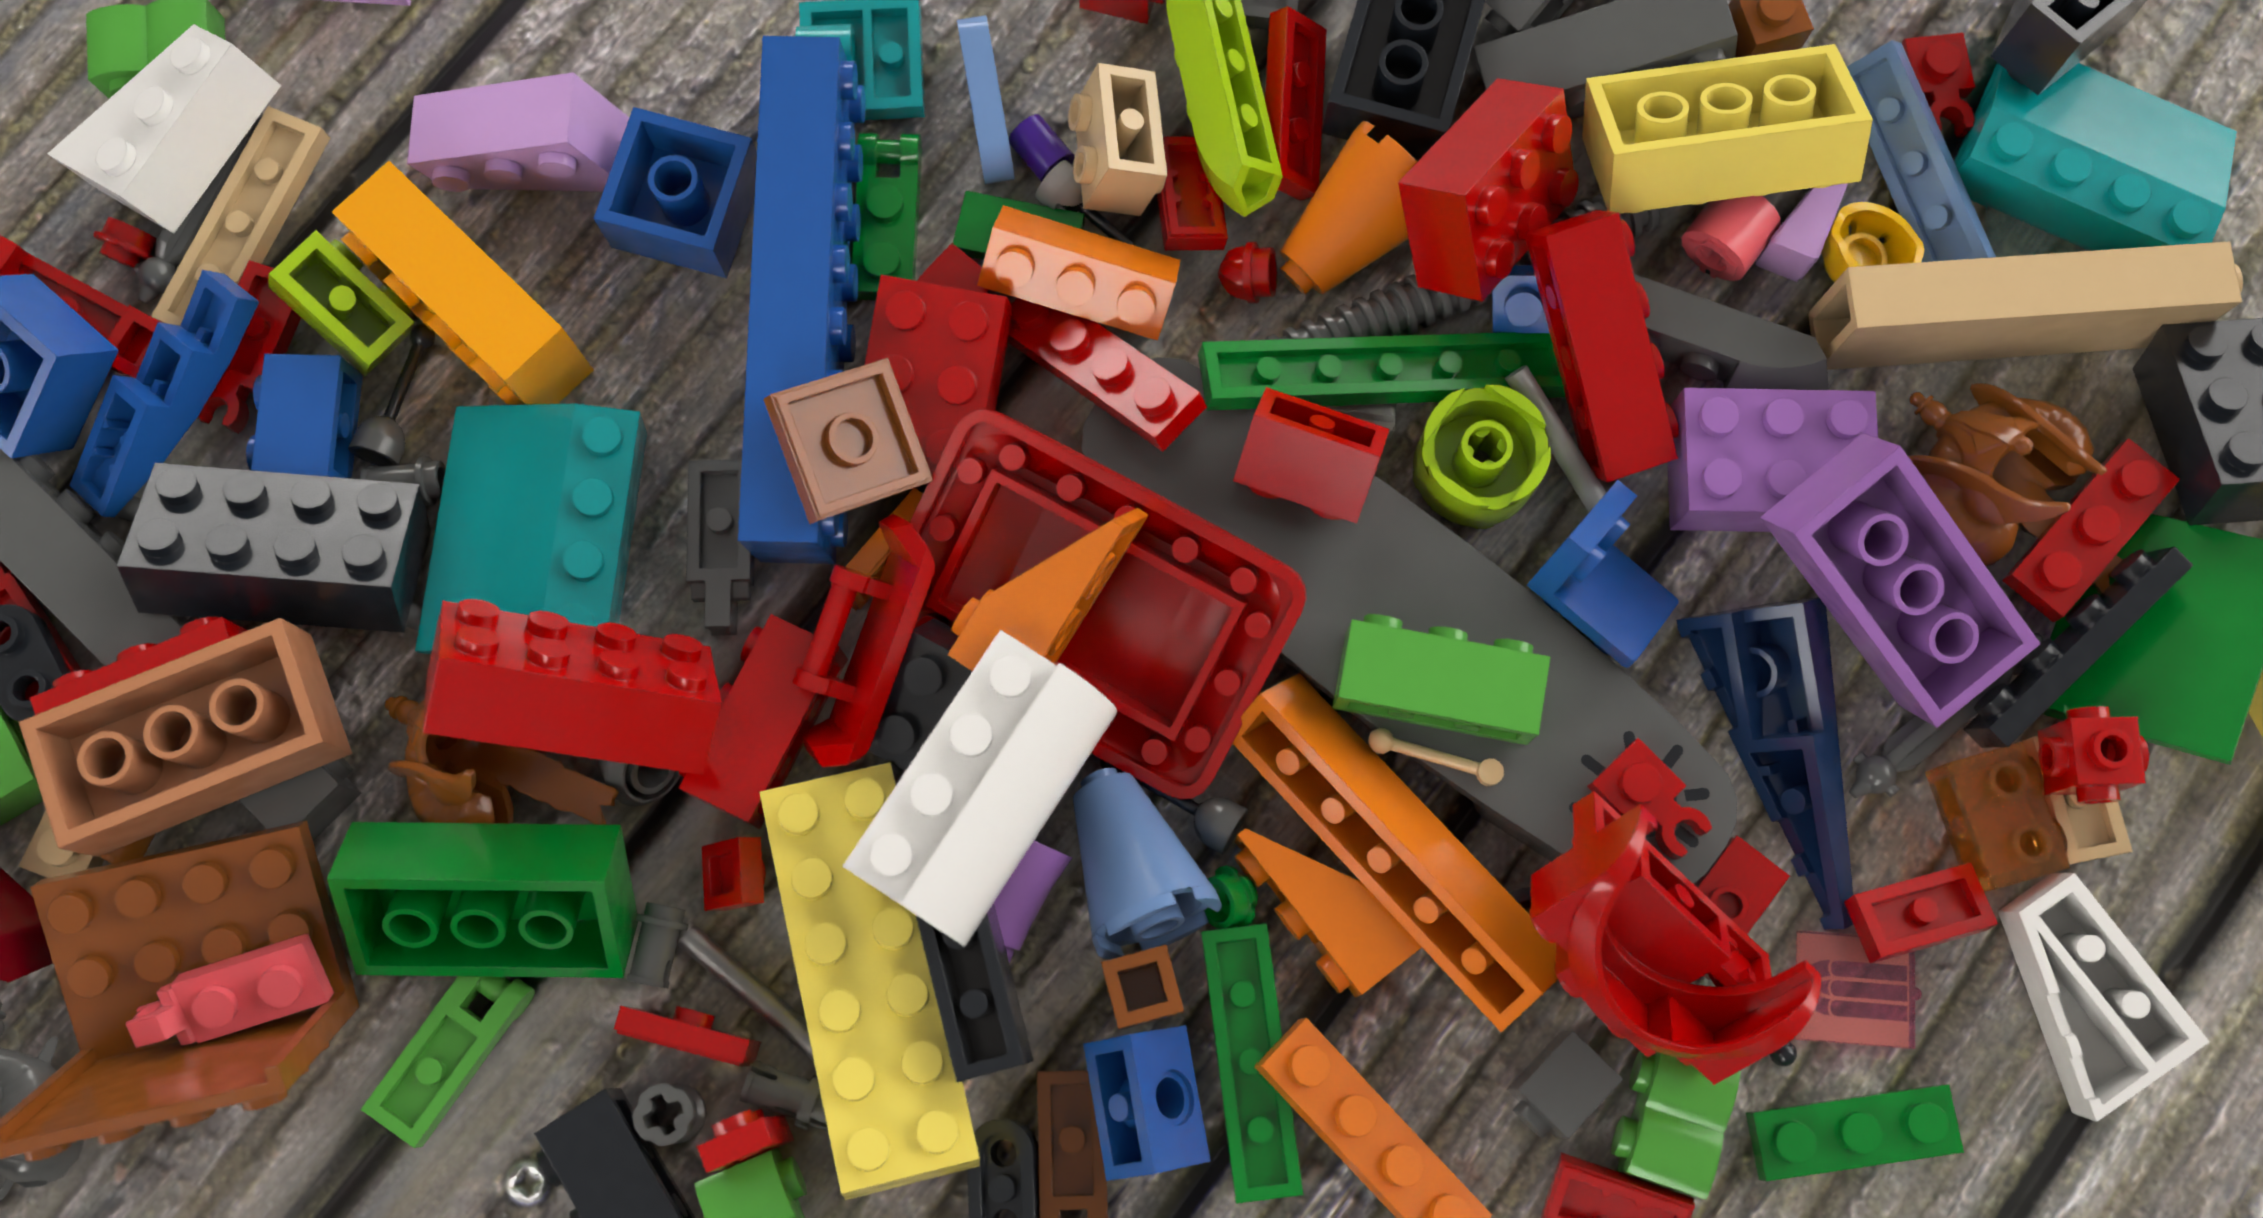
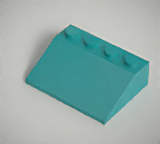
(2098, 161)
(536, 512)

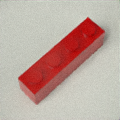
(1603, 343)

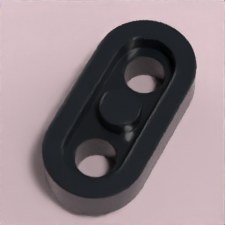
(26, 658)
(999, 1186)

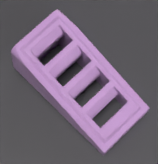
(1802, 234)

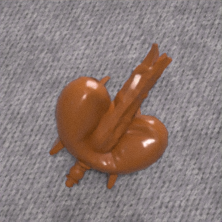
(1998, 464)
(469, 778)

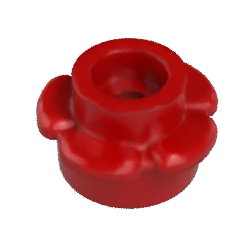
(125, 242)

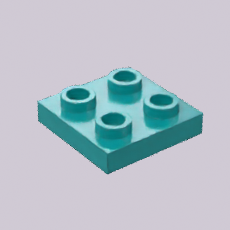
(884, 43)

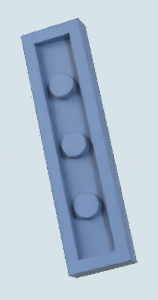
(1917, 158)

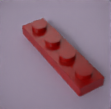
(1106, 371)

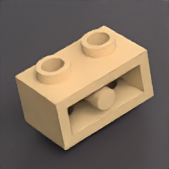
(1118, 140)

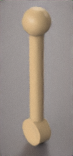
(1488, 772)

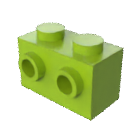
(340, 302)

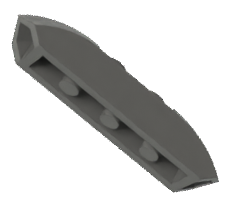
(1729, 344)

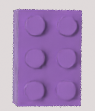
(1753, 448)

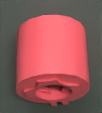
(1730, 235)

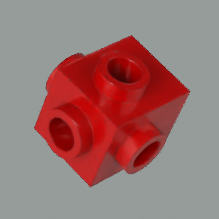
(2092, 755)

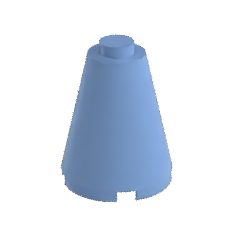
(1135, 868)

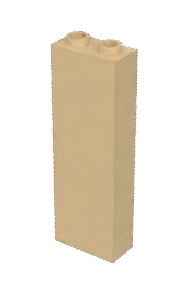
(2021, 304)

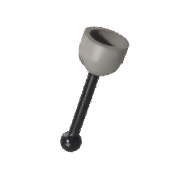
(1062, 192)

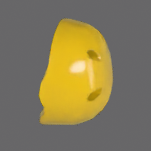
(1863, 246)

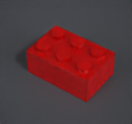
(1486, 186)
(943, 352)

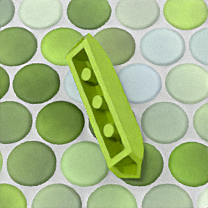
(1225, 101)

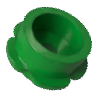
(1237, 898)

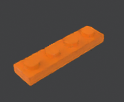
(1364, 1128)

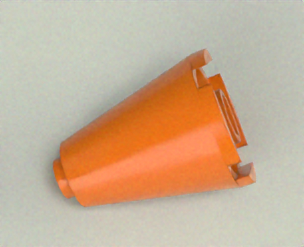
(1351, 216)

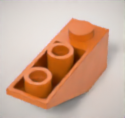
(1334, 910)

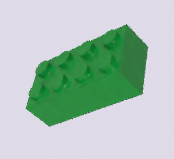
(485, 899)

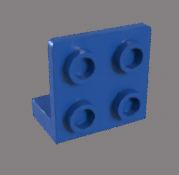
(1603, 587)

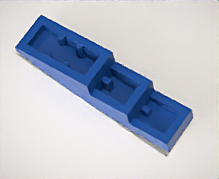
(151, 413)

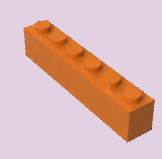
(1398, 849)

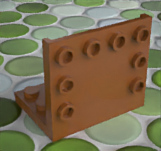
(135, 929)

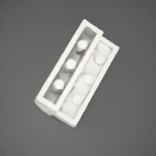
(982, 787)

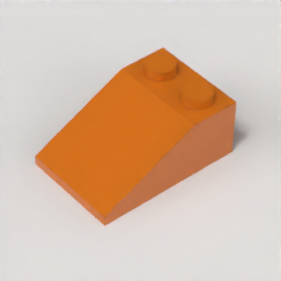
(1049, 599)

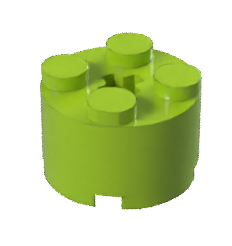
(1490, 421)

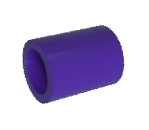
(1039, 145)

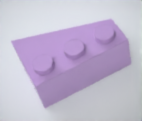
(517, 136)

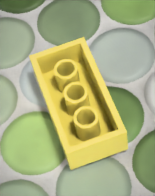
(1725, 129)

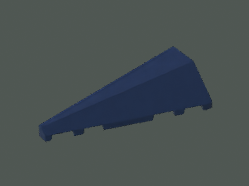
(1779, 695)

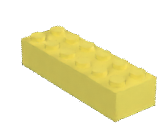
(865, 993)

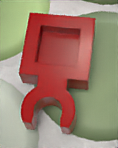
(1944, 76)
(1644, 779)

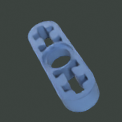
(985, 99)

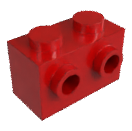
(1310, 455)

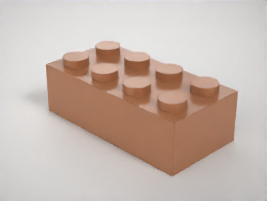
(184, 738)

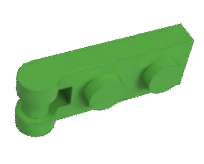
(445, 1056)

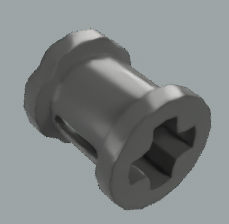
(652, 1103)

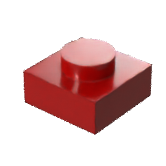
(733, 874)

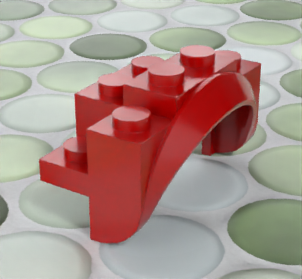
(1642, 932)

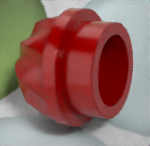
(1249, 272)

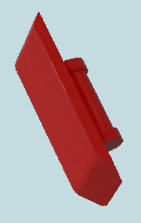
(879, 648)

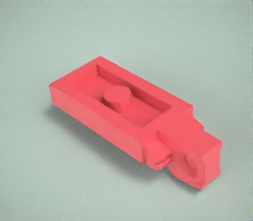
(234, 994)

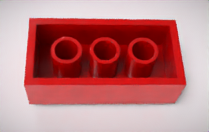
(571, 687)

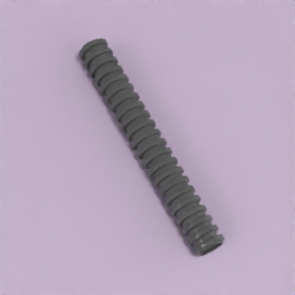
(1408, 305)

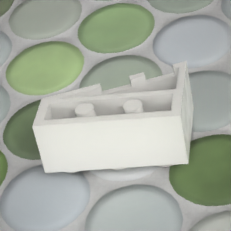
(170, 127)

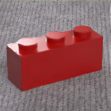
(760, 723)

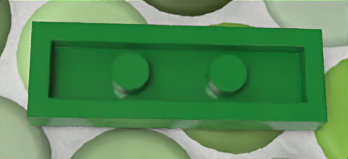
(1854, 1132)

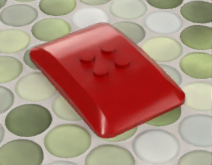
(1174, 633)

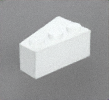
(2094, 997)

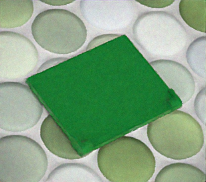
(2193, 654)

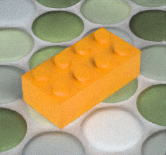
(459, 291)

